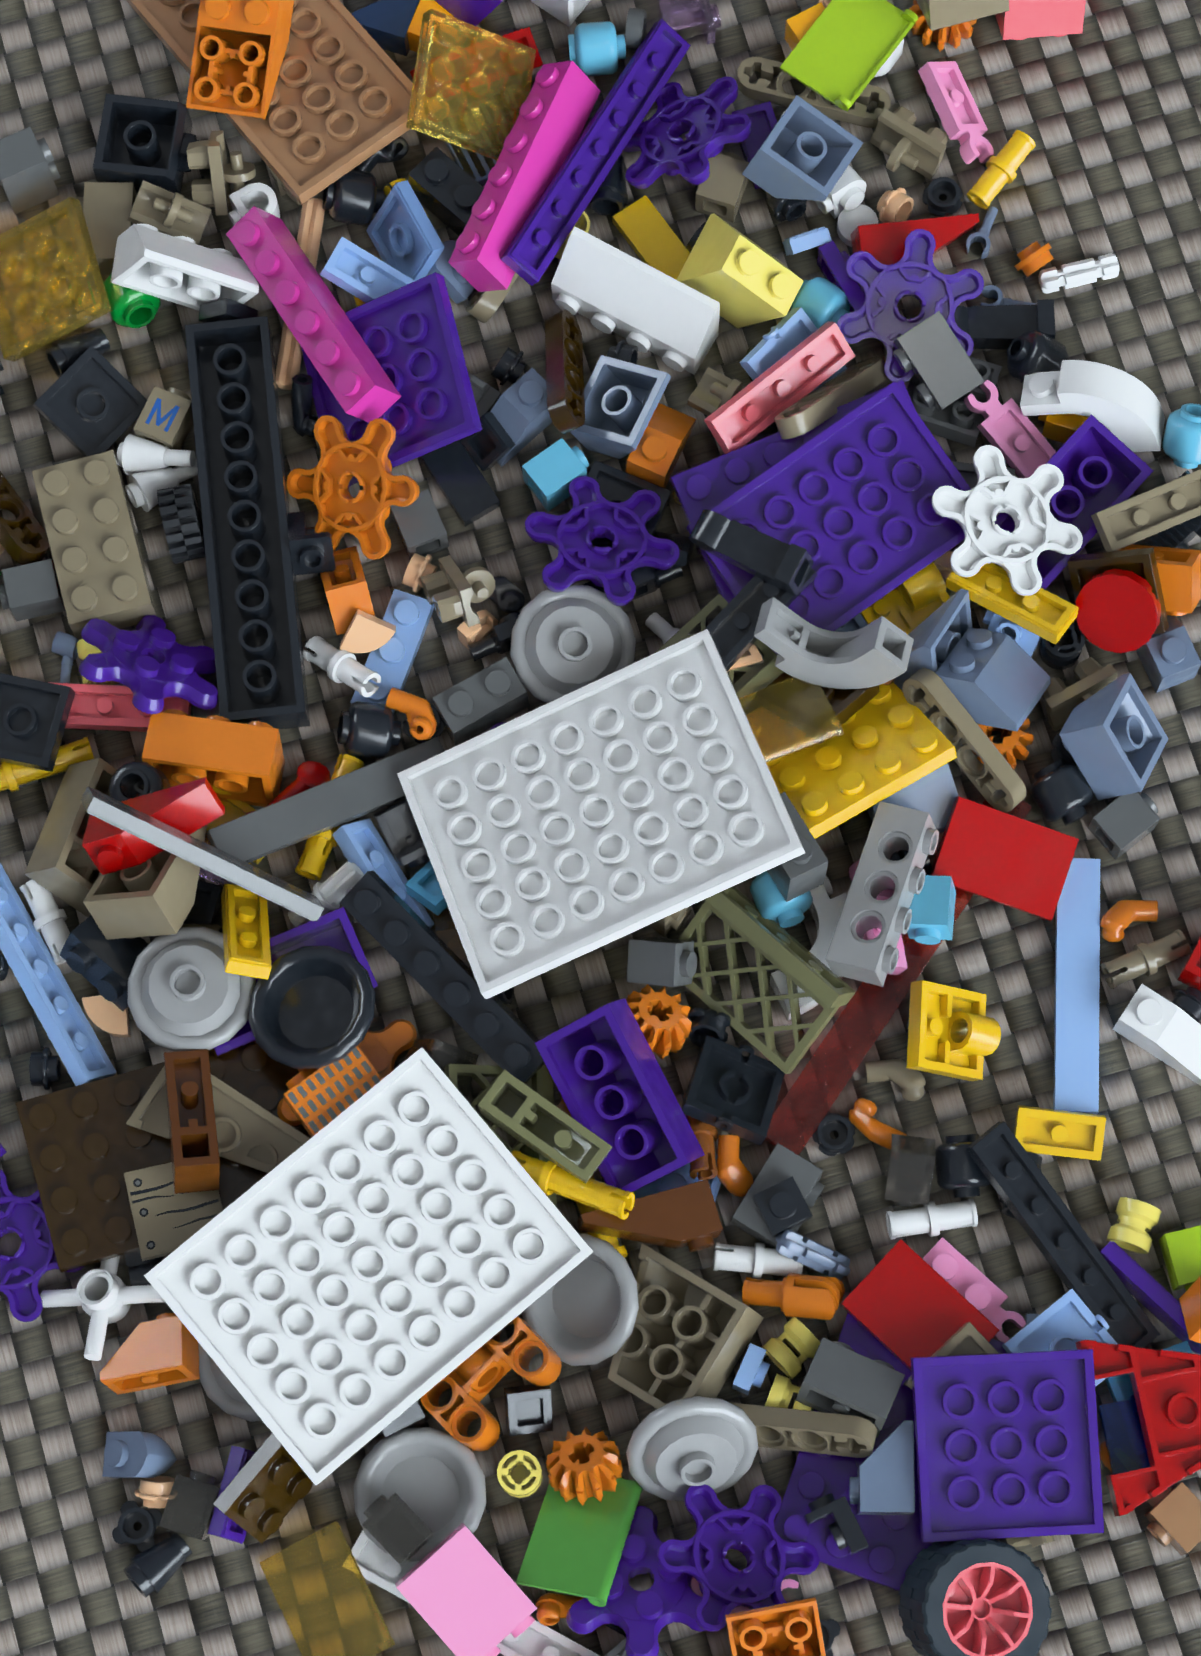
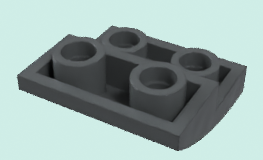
(956, 420)

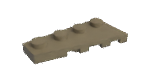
(243, 1128)

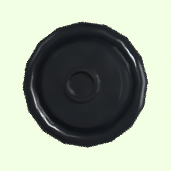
(312, 1007)

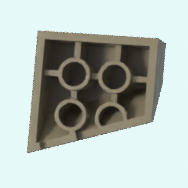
(59, 858)
(682, 1336)

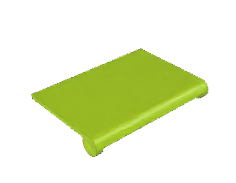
(848, 47)

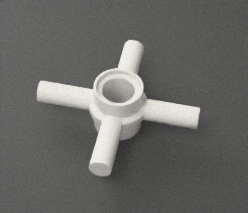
(101, 1309)

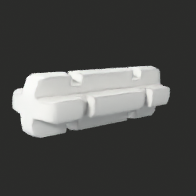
(1078, 273)

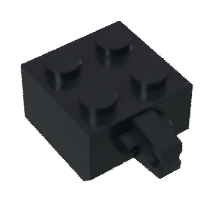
(143, 142)

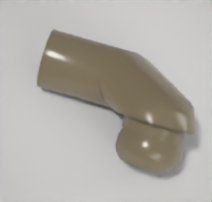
(895, 1070)

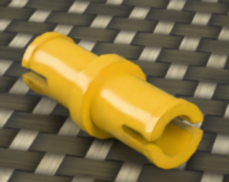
(1001, 169)

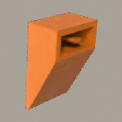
(238, 55)
(777, 1630)

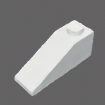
(1163, 1031)

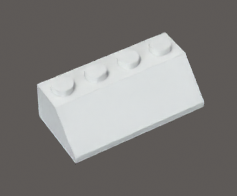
(635, 302)

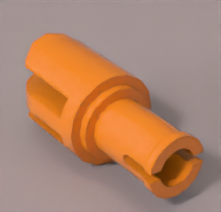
(796, 1295)

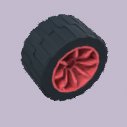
(974, 1600)

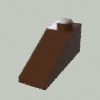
(191, 1121)
(664, 1219)

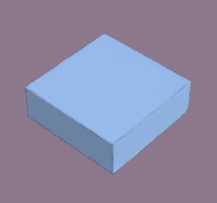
(806, 240)

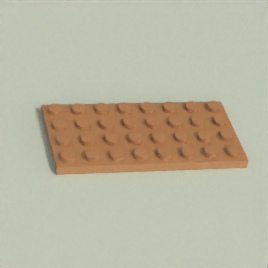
(332, 98)

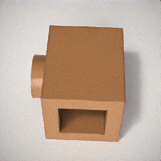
(1175, 1518)

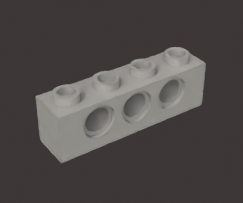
(891, 831)

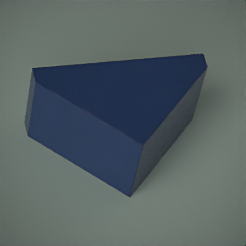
(388, 23)

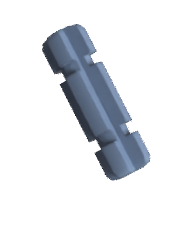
(812, 1254)

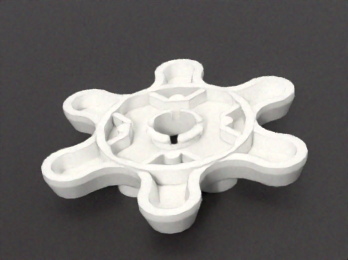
(1025, 502)

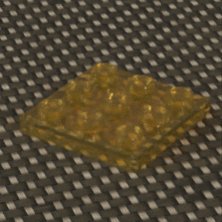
(468, 84)
(48, 280)

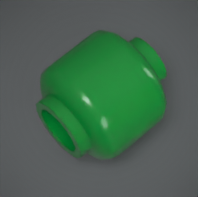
(130, 306)

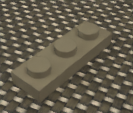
(1149, 512)

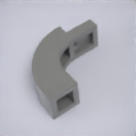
(830, 657)

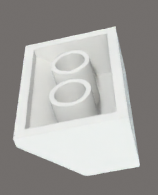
(179, 269)

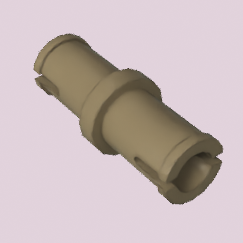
(1145, 959)

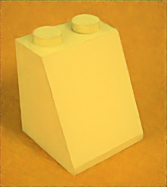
(739, 275)

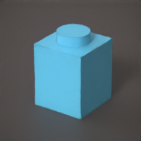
(552, 471)
(933, 911)

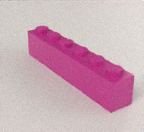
(530, 158)
(313, 315)

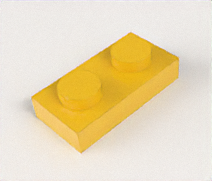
(1060, 1132)

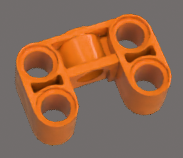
(480, 1374)

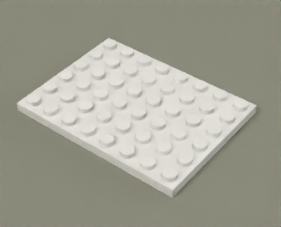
(599, 814)
(368, 1265)

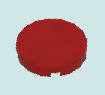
(1118, 611)

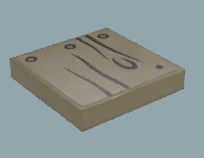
(161, 1216)

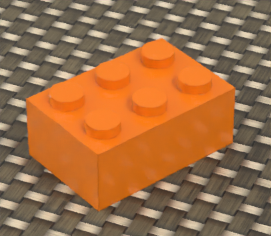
(231, 755)

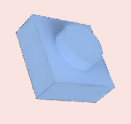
(752, 1370)

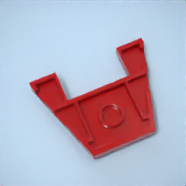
(1169, 1412)

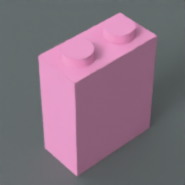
(467, 1596)

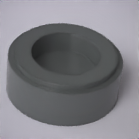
(635, 28)

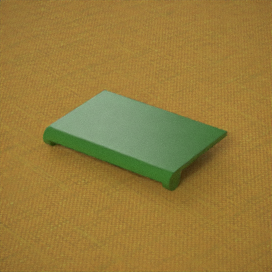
(580, 1546)

